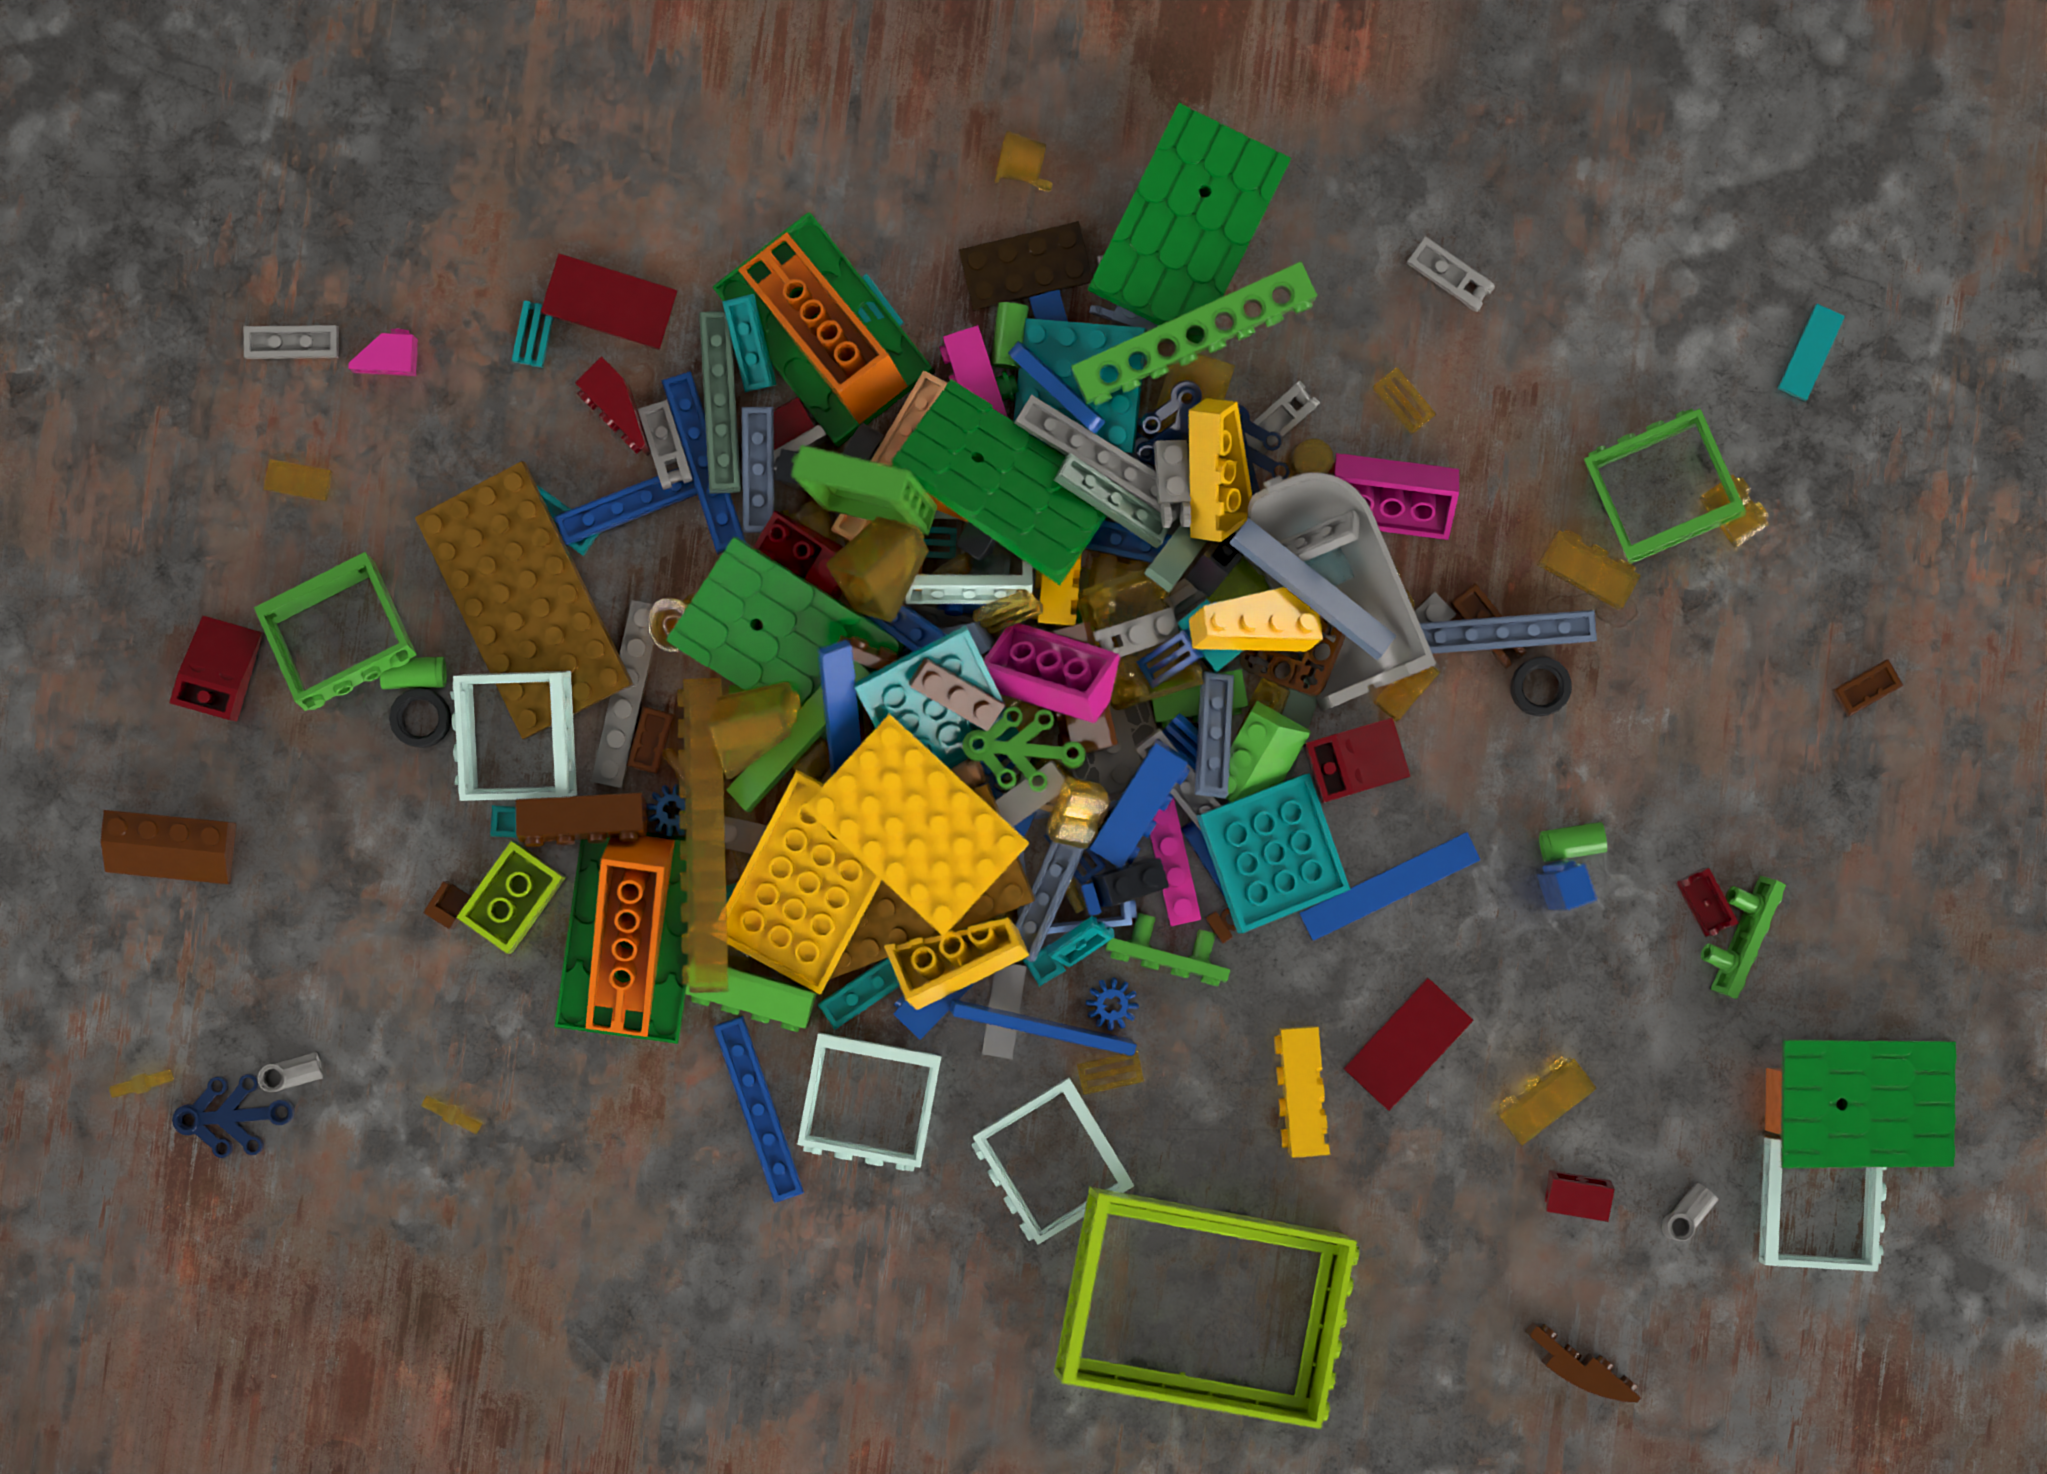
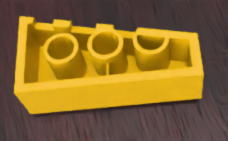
(1217, 470)
(1058, 600)
(1257, 622)
(947, 963)
(1302, 1091)

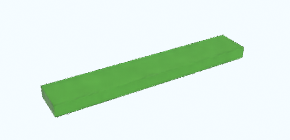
(767, 771)

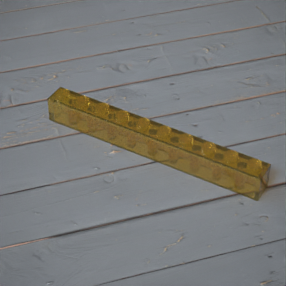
(704, 840)

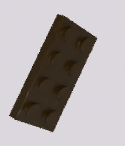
(1025, 265)

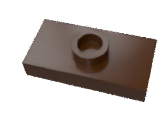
(1867, 687)
(650, 740)

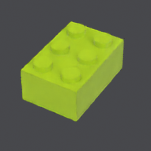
(511, 897)

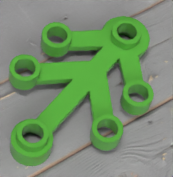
(1018, 749)

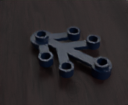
(1177, 430)
(1254, 455)
(227, 1116)

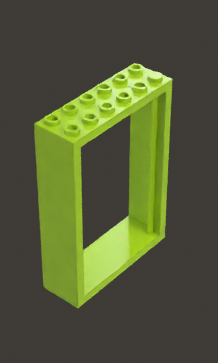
(1321, 1343)

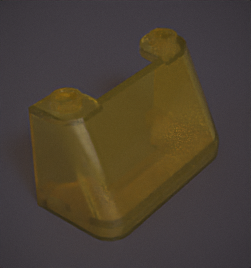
(1122, 601)

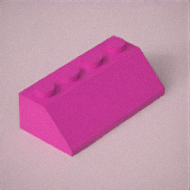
(1403, 494)
(1053, 671)

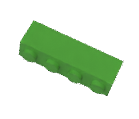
(763, 998)

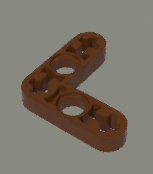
(1299, 670)

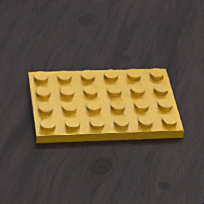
(916, 825)
(799, 893)

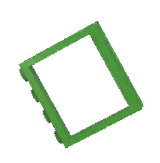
(1656, 433)
(863, 488)
(313, 592)

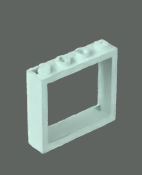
(967, 588)
(562, 731)
(846, 1150)
(1000, 1177)
(1770, 1219)

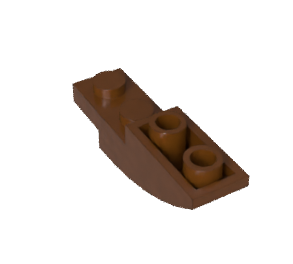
(1589, 1374)

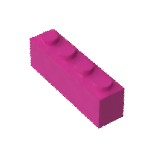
(972, 365)
(1169, 845)

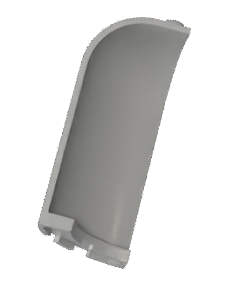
(1314, 498)

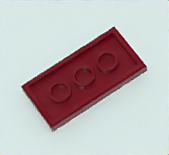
(609, 301)
(1408, 1044)

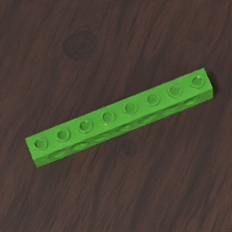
(1291, 279)

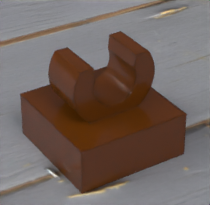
(1220, 926)

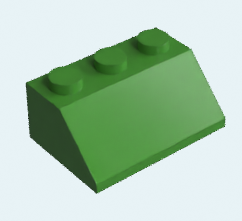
(1263, 751)

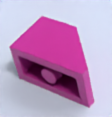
(388, 355)

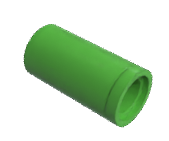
(1008, 331)
(417, 673)
(1573, 841)

